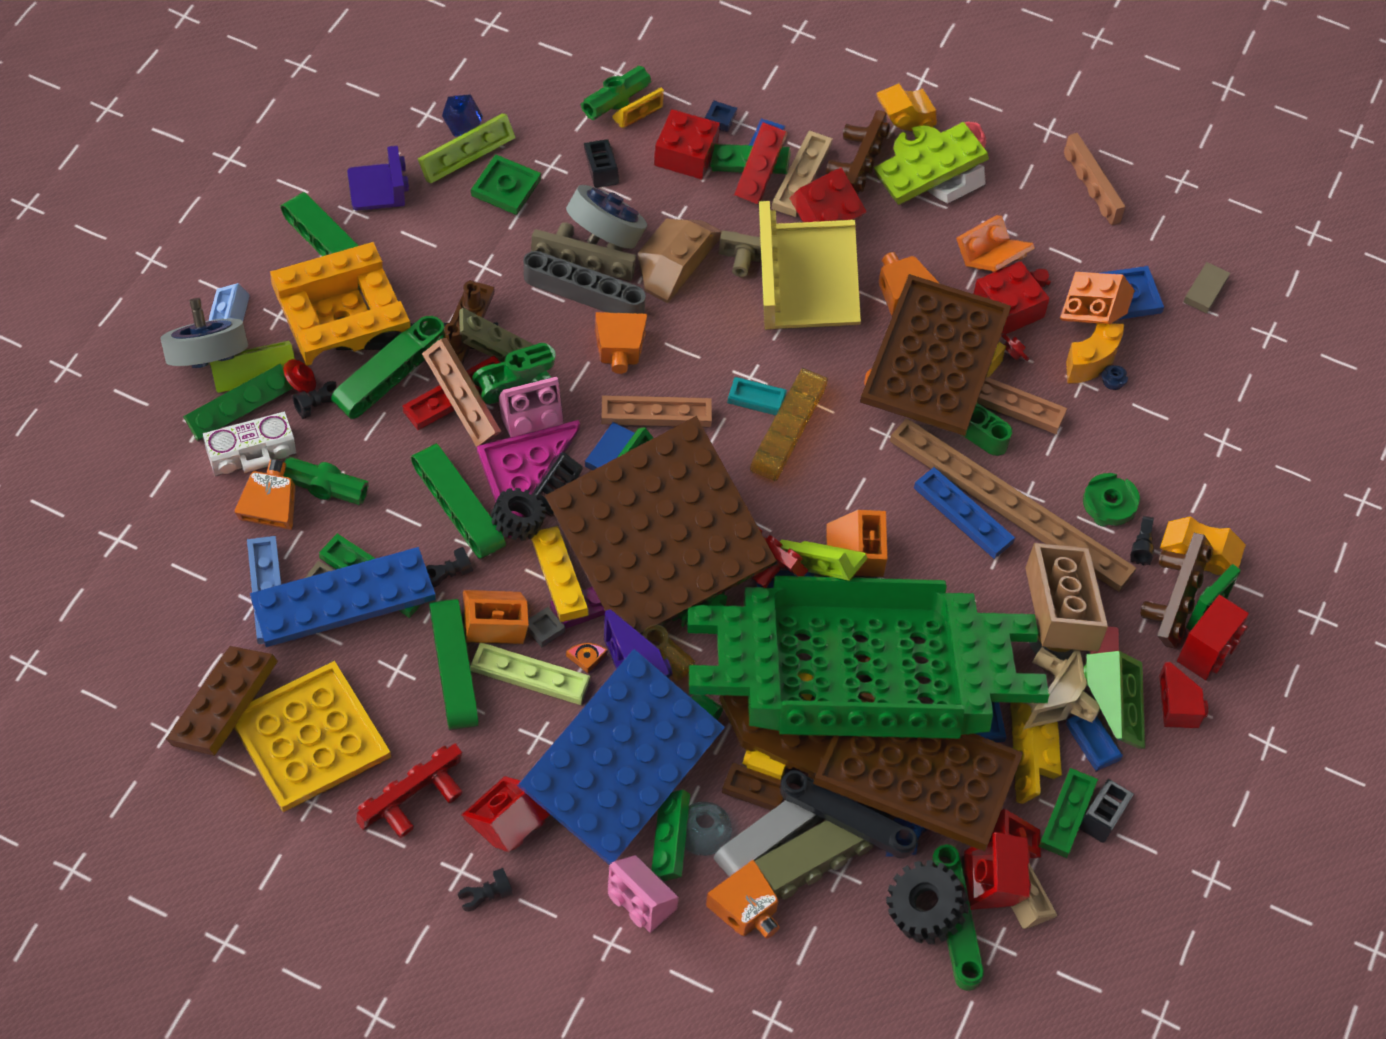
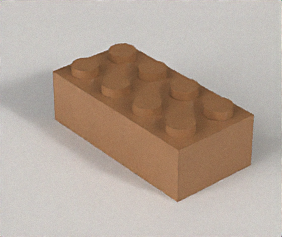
(1066, 597)

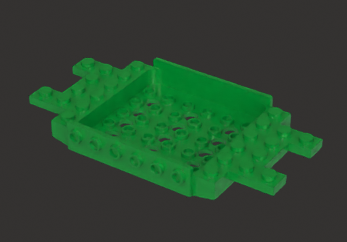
(964, 649)

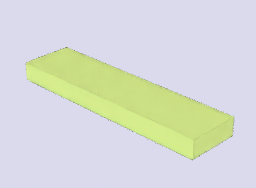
(530, 673)

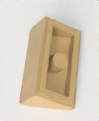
(1035, 908)

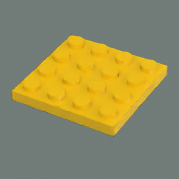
(310, 736)

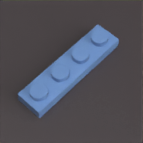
(263, 568)

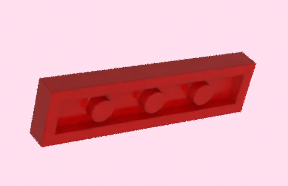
(435, 403)

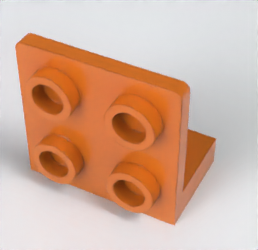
(990, 246)

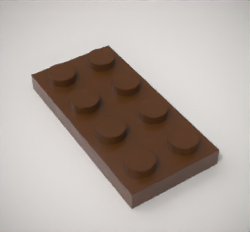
(222, 700)

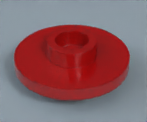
(1015, 348)
(299, 376)

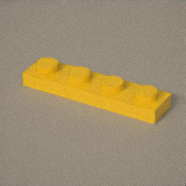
(559, 574)

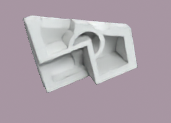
(960, 184)

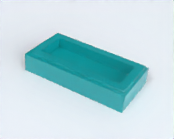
(756, 396)

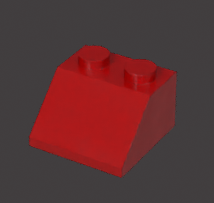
(505, 815)
(999, 874)

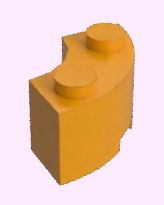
(907, 107)
(1092, 355)
(1225, 543)

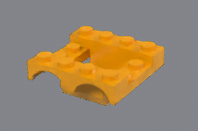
(326, 289)

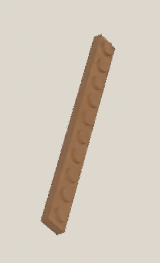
(1008, 501)

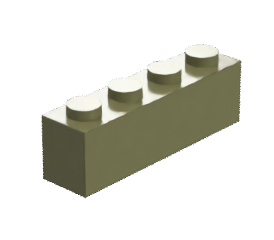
(808, 857)

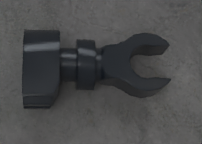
(303, 401)
(1143, 550)
(450, 568)
(488, 890)

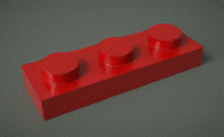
(760, 163)

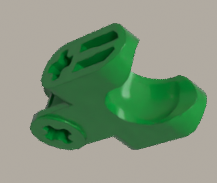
(519, 368)

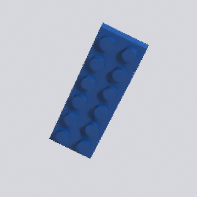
(342, 596)

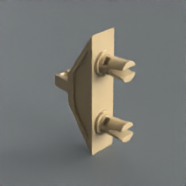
(1065, 692)

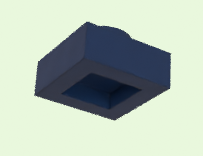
(722, 113)

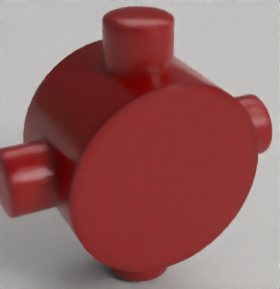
(1041, 277)

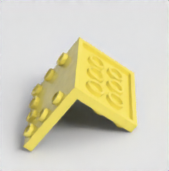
(808, 272)

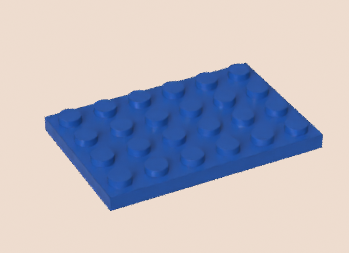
(621, 757)

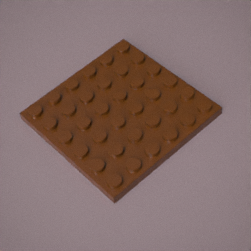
(661, 528)

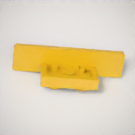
(1039, 749)

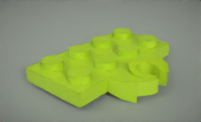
(929, 160)

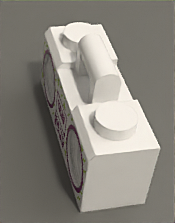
(249, 444)

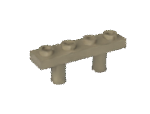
(743, 248)
(605, 260)

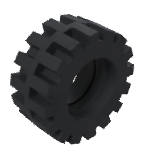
(512, 524)

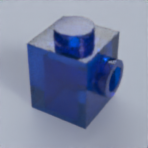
(461, 114)

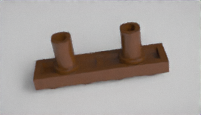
(870, 146)
(475, 299)
(1182, 599)

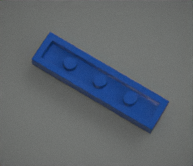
(964, 513)

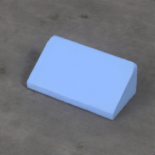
(229, 303)

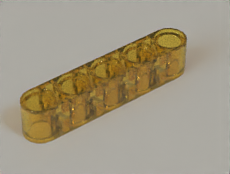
(789, 424)

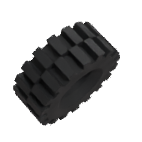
(936, 921)

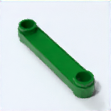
(963, 945)

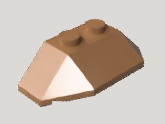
(675, 254)

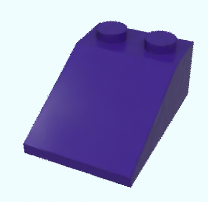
(622, 639)

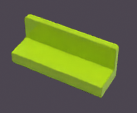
(249, 364)
(827, 559)

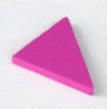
(524, 458)

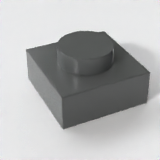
(545, 627)

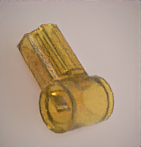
(669, 650)

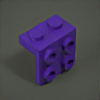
(379, 184)

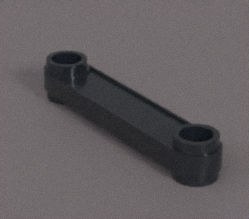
(848, 815)

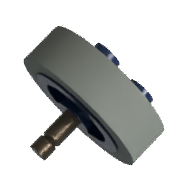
(606, 217)
(203, 340)

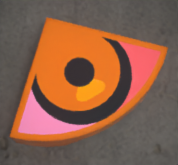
(586, 655)

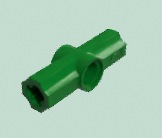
(615, 92)
(326, 481)

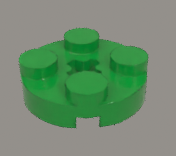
(1109, 513)

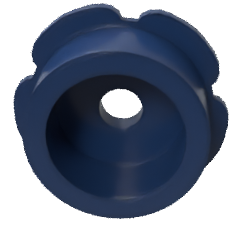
(1114, 382)

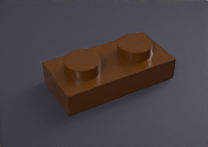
(753, 787)

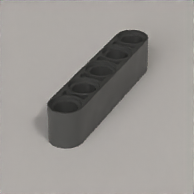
(582, 284)

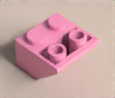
(531, 407)
(640, 892)

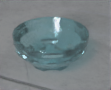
(707, 840)

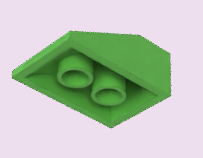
(1118, 689)

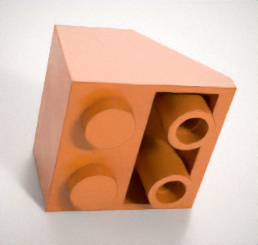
(1097, 298)
(865, 533)
(495, 616)

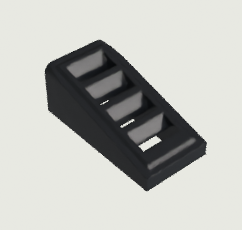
(601, 165)
(562, 466)
(1098, 825)

